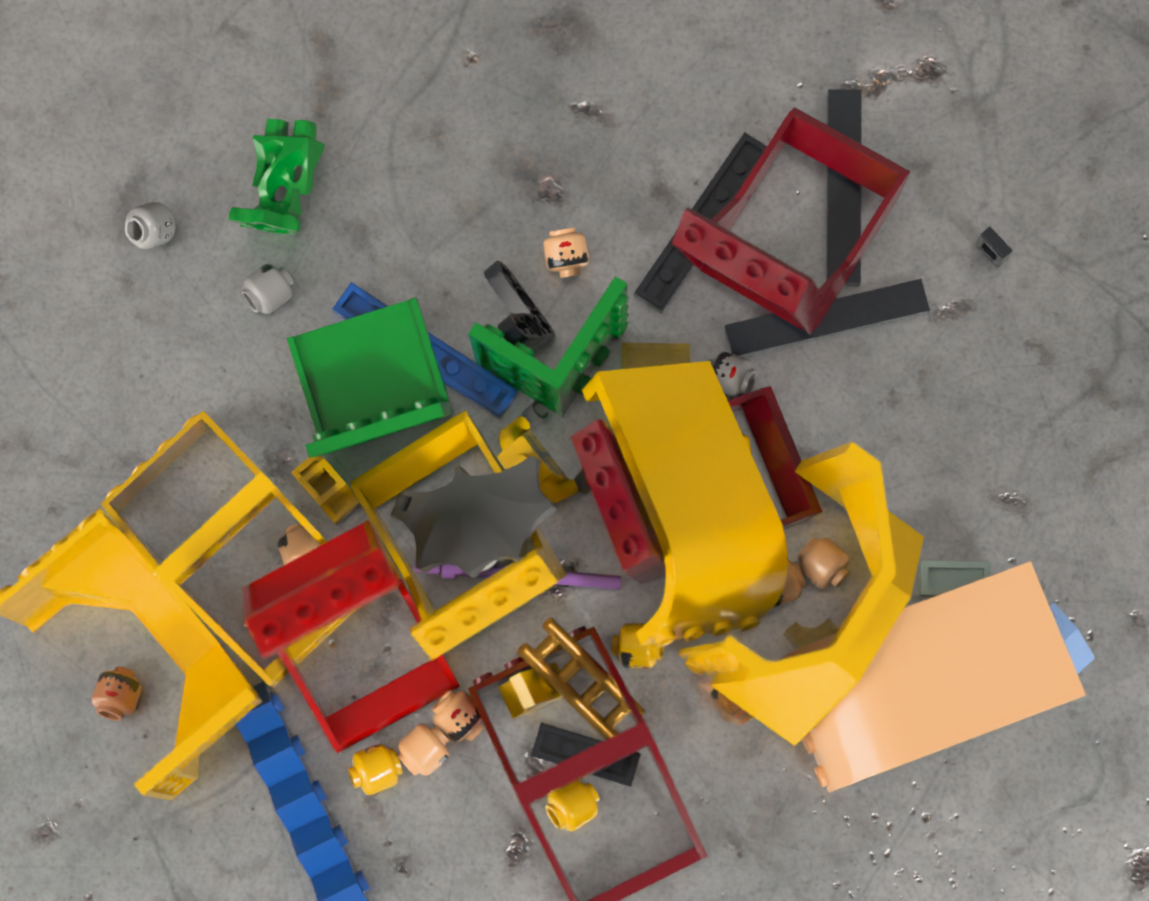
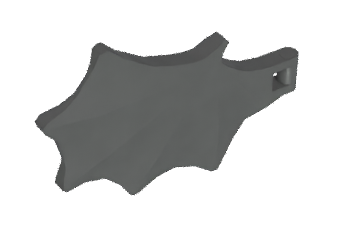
(475, 517)

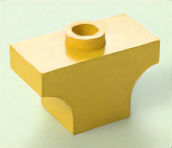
(326, 488)
(528, 692)

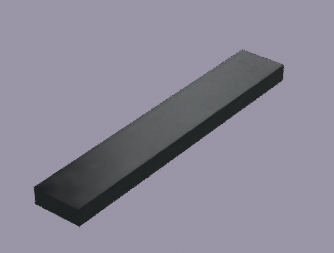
(843, 194)
(671, 266)
(843, 316)

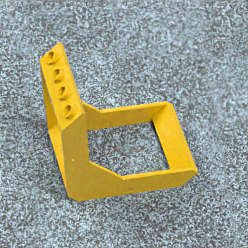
(212, 536)
(490, 598)

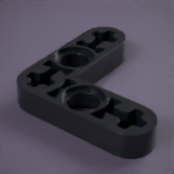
(526, 321)

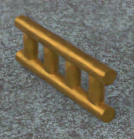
(560, 680)

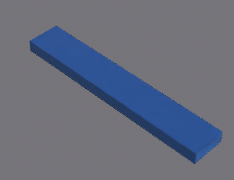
(456, 369)

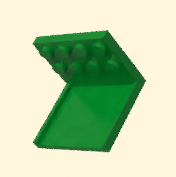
(369, 377)
(560, 386)

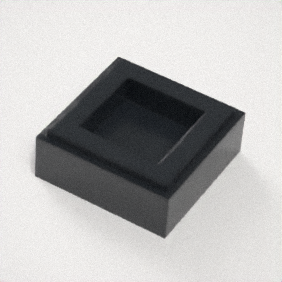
(994, 246)

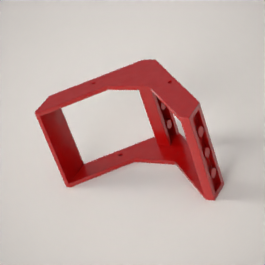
(321, 590)

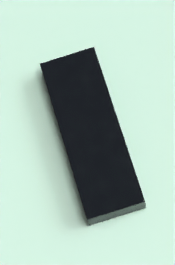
(558, 745)

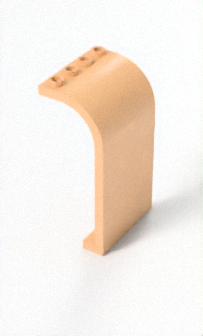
(946, 677)

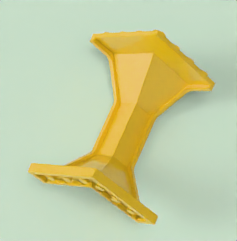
(105, 570)
(802, 689)

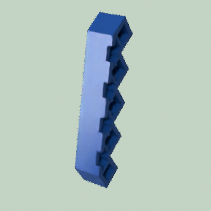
(300, 801)

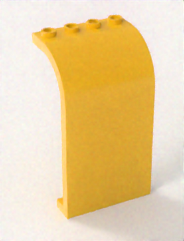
(702, 497)

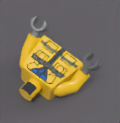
(521, 443)

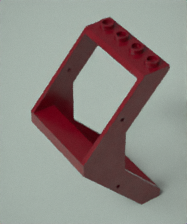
(757, 273)
(624, 509)
(585, 765)

